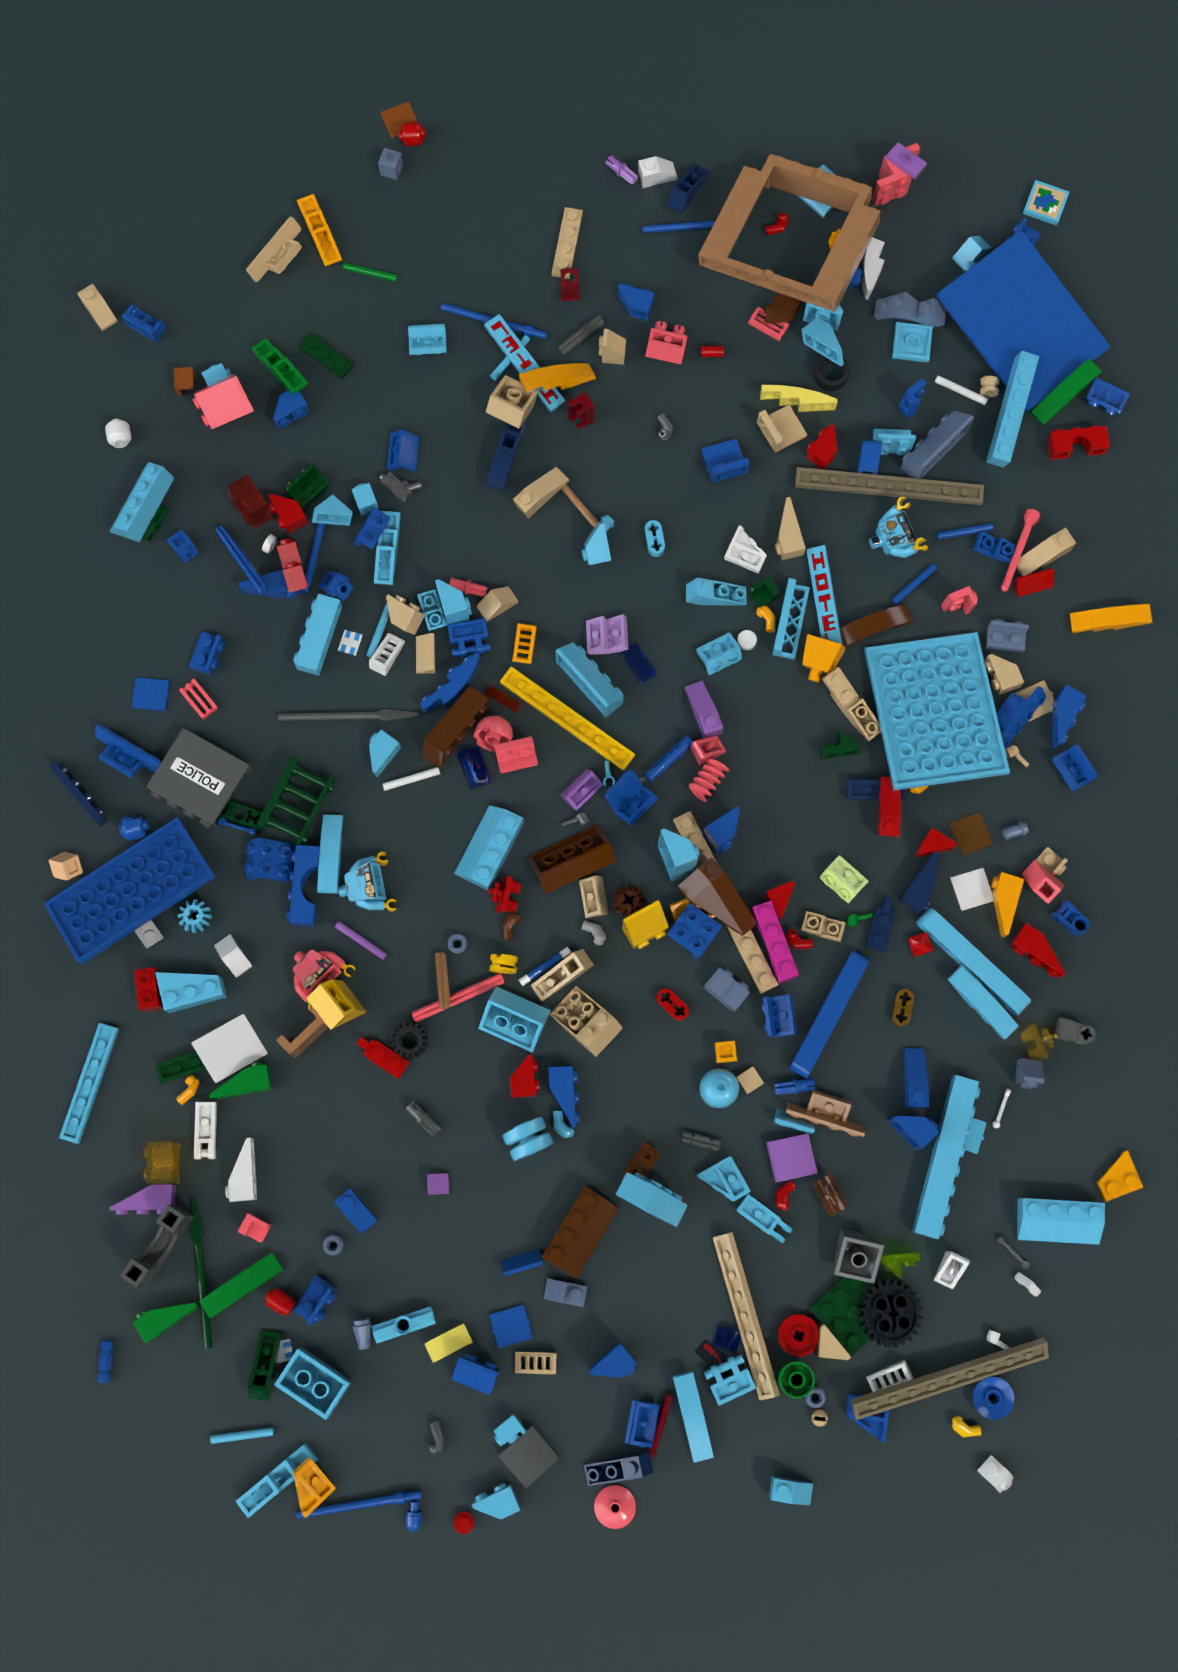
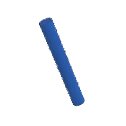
(964, 531)
(916, 582)

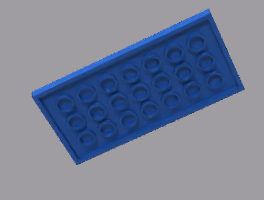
(129, 891)

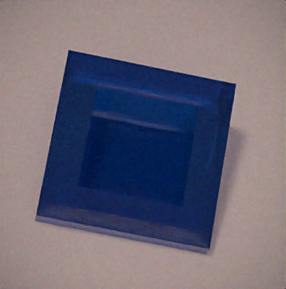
(727, 1339)

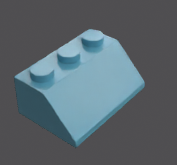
(514, 1019)

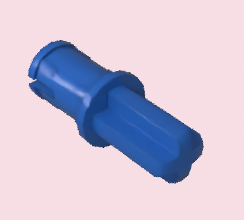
(794, 1086)

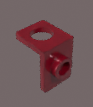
(570, 289)

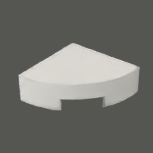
(1033, 1289)

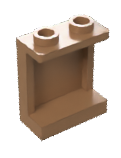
(305, 1038)

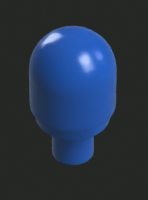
(413, 1517)

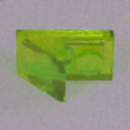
(892, 1262)

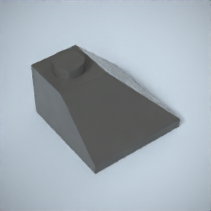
(857, 1256)

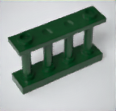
(284, 785)

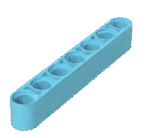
(973, 961)

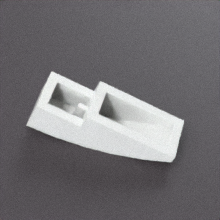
(872, 266)

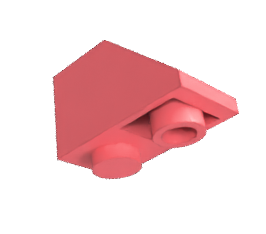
(1042, 881)

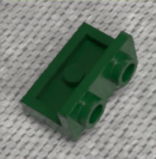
(307, 486)

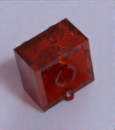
(249, 502)

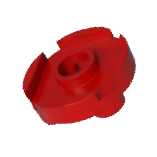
(792, 1345)

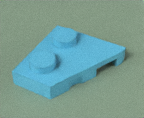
(726, 1178)

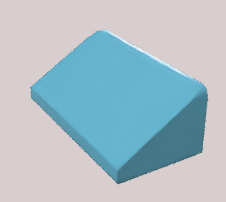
(801, 1124)

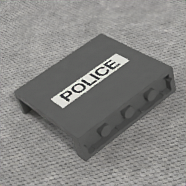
(197, 778)

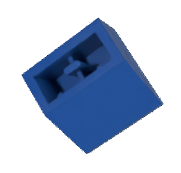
(475, 1373)

